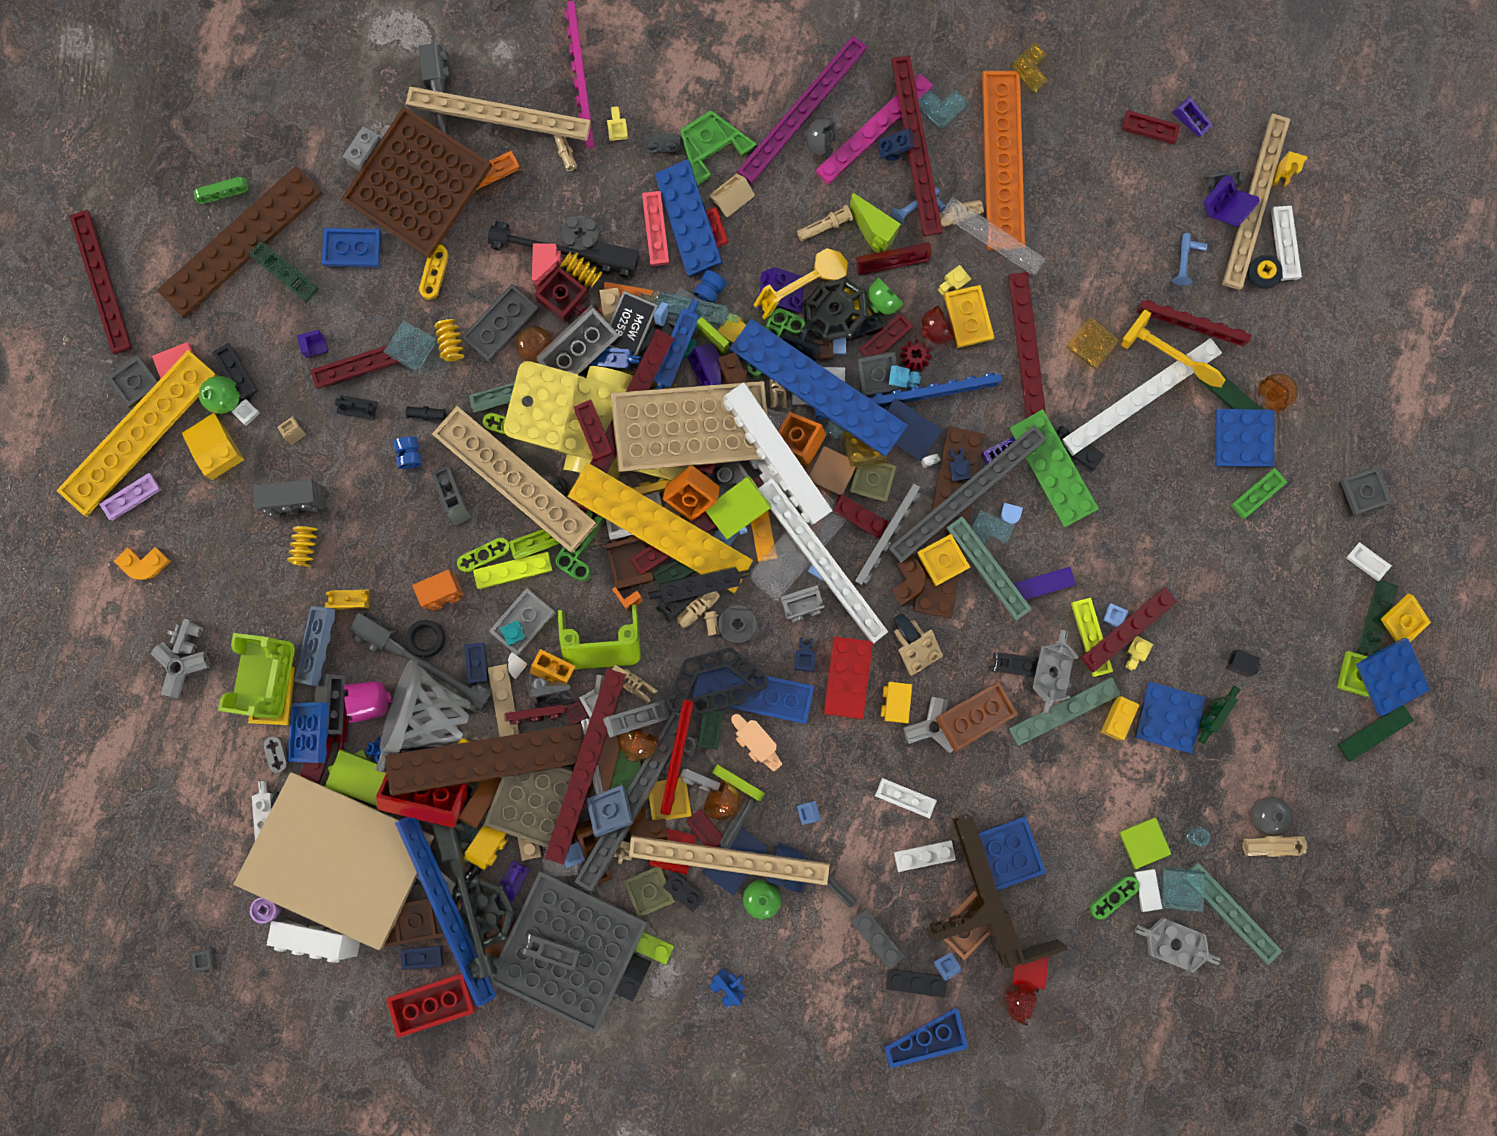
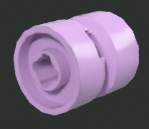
(265, 911)

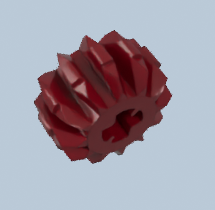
(908, 353)

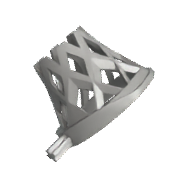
(437, 724)

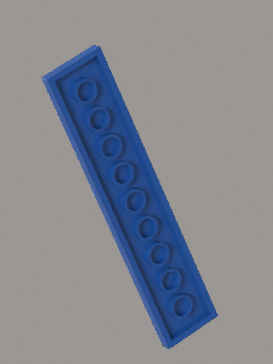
(818, 387)

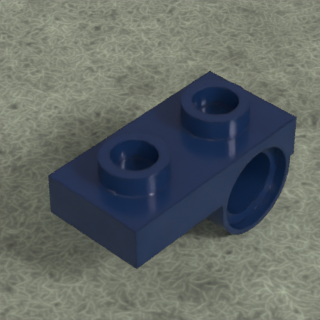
(893, 145)

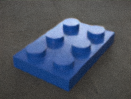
(351, 247)

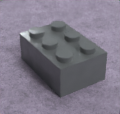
(288, 497)

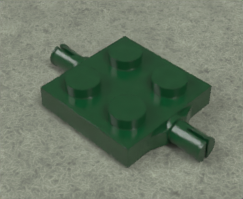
(1217, 715)

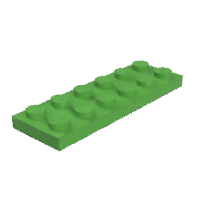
(1057, 472)

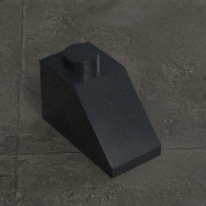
(633, 977)

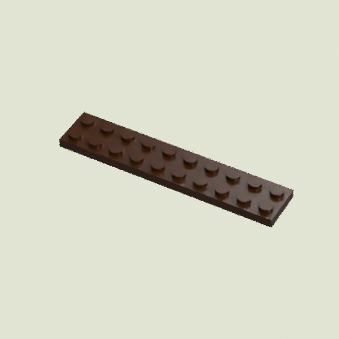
(232, 246)
(940, 599)
(483, 759)

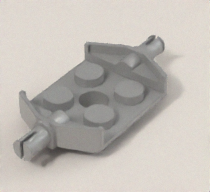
(1060, 658)
(1192, 949)

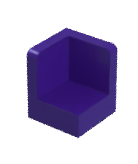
(312, 343)

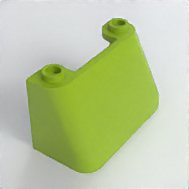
(260, 677)

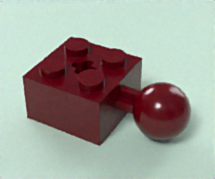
(562, 307)

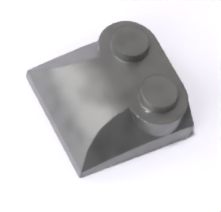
(727, 475)
(551, 693)

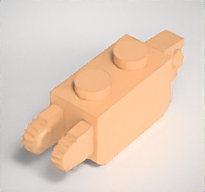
(757, 741)

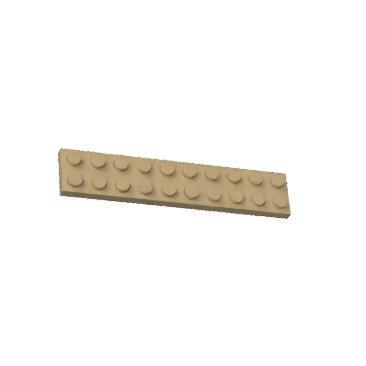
(514, 479)

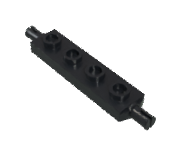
(699, 584)

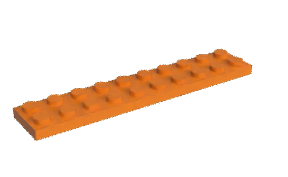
(1003, 152)

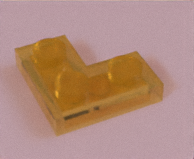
(1027, 67)

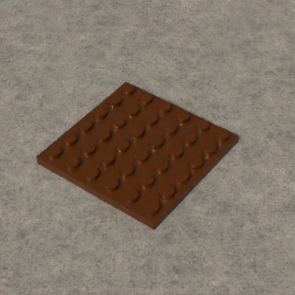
(417, 182)

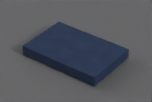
(919, 433)
(732, 880)

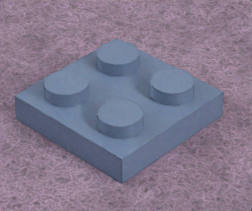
(609, 811)

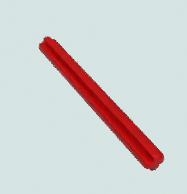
(676, 758)

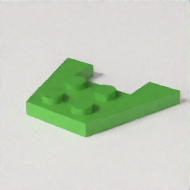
(707, 137)

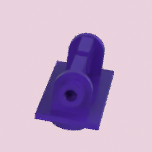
(514, 879)

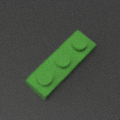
(1258, 493)

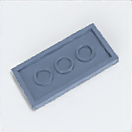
(314, 645)

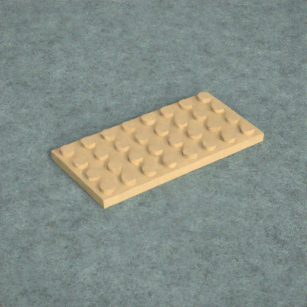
(680, 427)

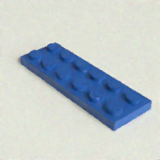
(688, 218)
(779, 699)

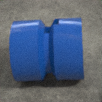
(710, 286)
(407, 452)

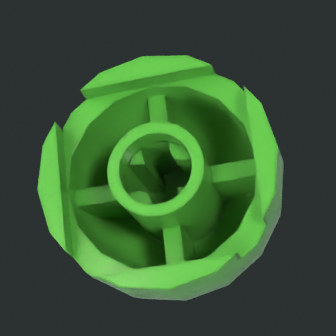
(883, 298)
(219, 394)
(762, 899)

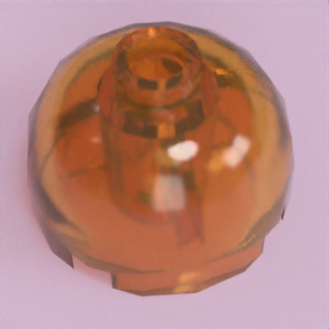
(532, 342)
(1278, 391)
(637, 745)
(722, 803)

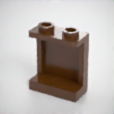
(622, 568)

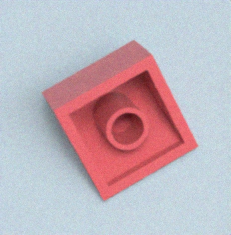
(545, 260)

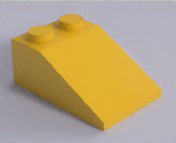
(212, 447)

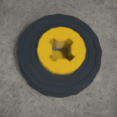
(1262, 278)

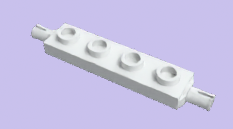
(261, 807)

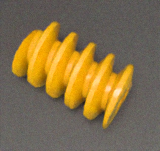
(580, 270)
(447, 340)
(302, 546)

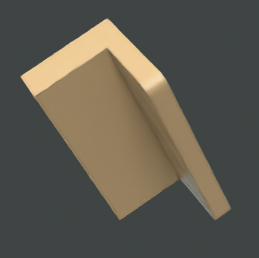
(732, 195)

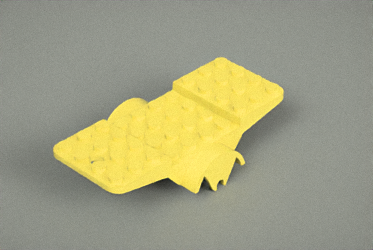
(552, 418)

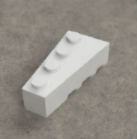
(311, 940)

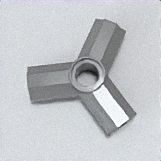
(189, 664)
(921, 730)

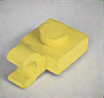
(617, 127)
(955, 279)
(1138, 650)

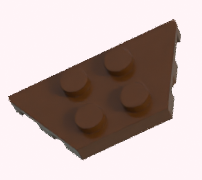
(414, 924)

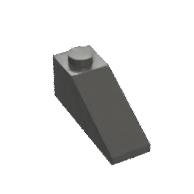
(451, 495)

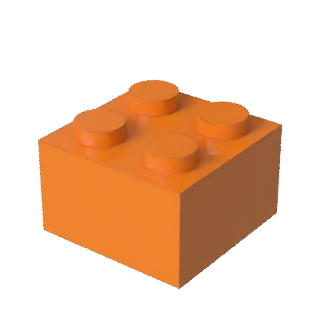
(802, 437)
(691, 493)
(438, 590)

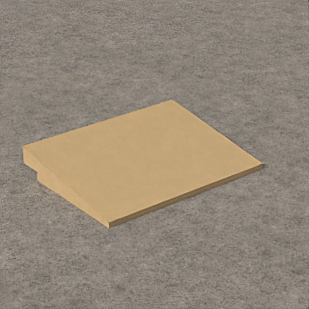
(331, 862)

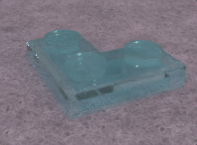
(941, 111)
(989, 525)

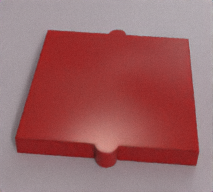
(1031, 973)

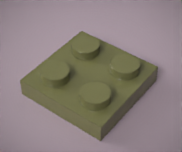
(873, 481)
(648, 892)

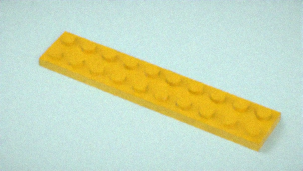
(135, 434)
(654, 523)

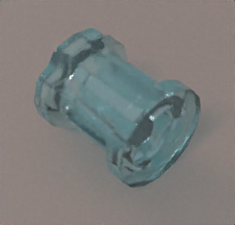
(1203, 841)

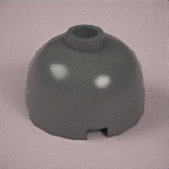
(820, 136)
(1271, 816)

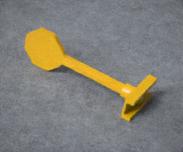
(828, 265)
(1202, 370)

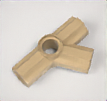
(1275, 846)

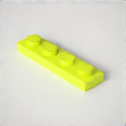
(512, 570)
(1089, 629)

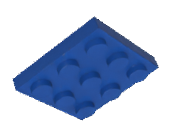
(1244, 438)
(1392, 676)
(1169, 717)
(308, 732)
(1011, 853)

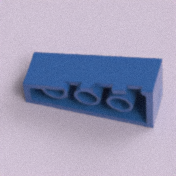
(932, 1039)

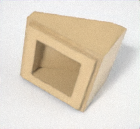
(291, 431)

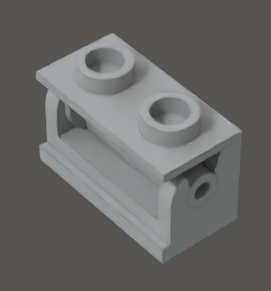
(361, 148)
(802, 603)

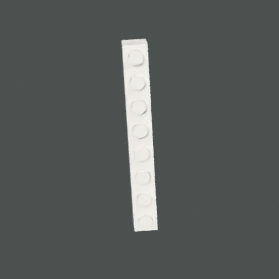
(776, 453)

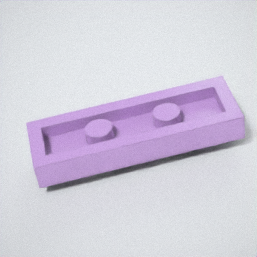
(130, 497)

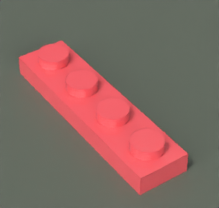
(655, 228)

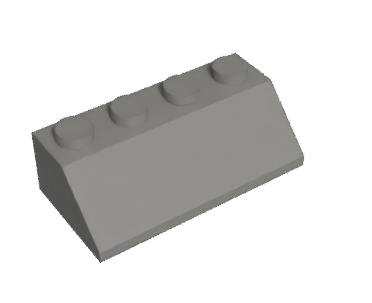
(579, 343)

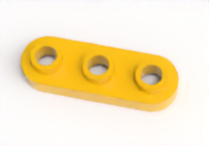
(434, 282)

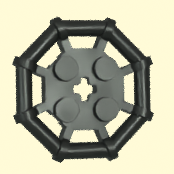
(843, 315)
(492, 909)

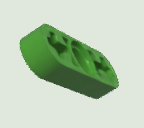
(221, 190)
(1122, 884)

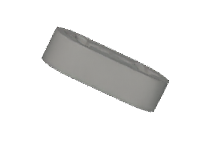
(280, 753)

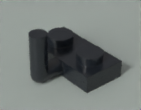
(802, 344)

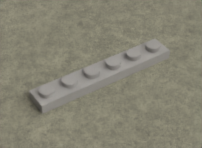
(884, 542)

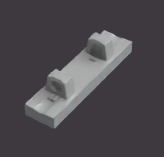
(636, 718)

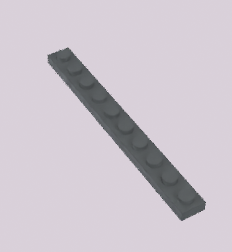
(967, 493)
(637, 795)

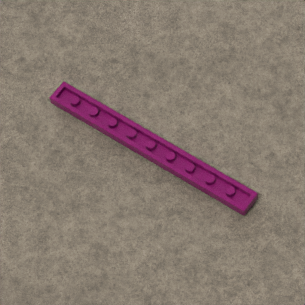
(802, 110)

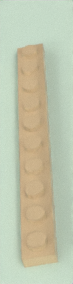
(498, 113)
(1259, 187)
(505, 703)
(729, 860)

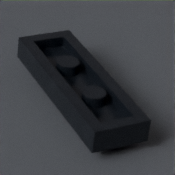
(235, 370)
(916, 983)

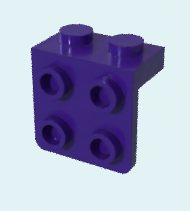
(1229, 204)
(779, 279)

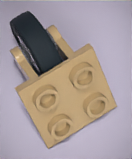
(916, 651)

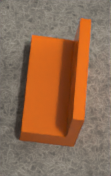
(633, 599)

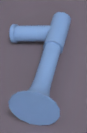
(900, 214)
(1182, 278)

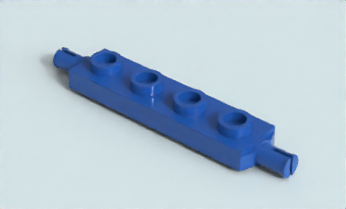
(682, 335)
(615, 359)

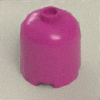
(366, 701)

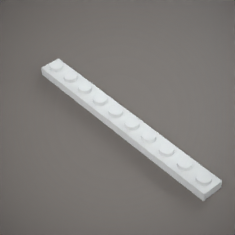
(1138, 399)
(823, 561)

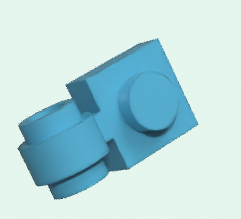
(903, 377)

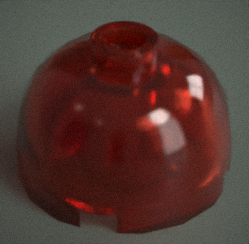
(936, 327)
(1021, 1002)

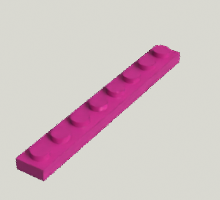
(577, 66)
(867, 135)

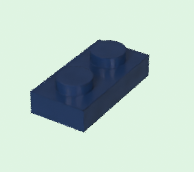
(476, 662)
(421, 957)

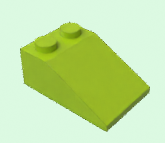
(874, 224)

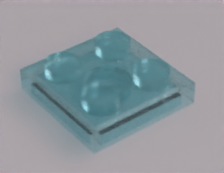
(410, 346)
(1183, 889)

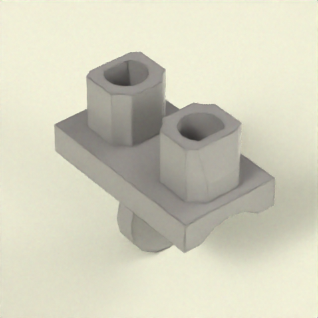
(182, 635)

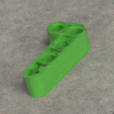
(778, 329)
(574, 557)

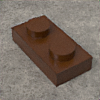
(732, 369)

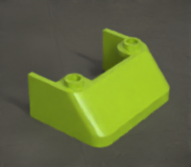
(601, 654)

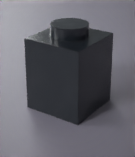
(1243, 663)

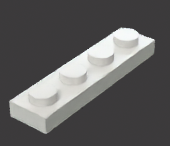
(1286, 242)

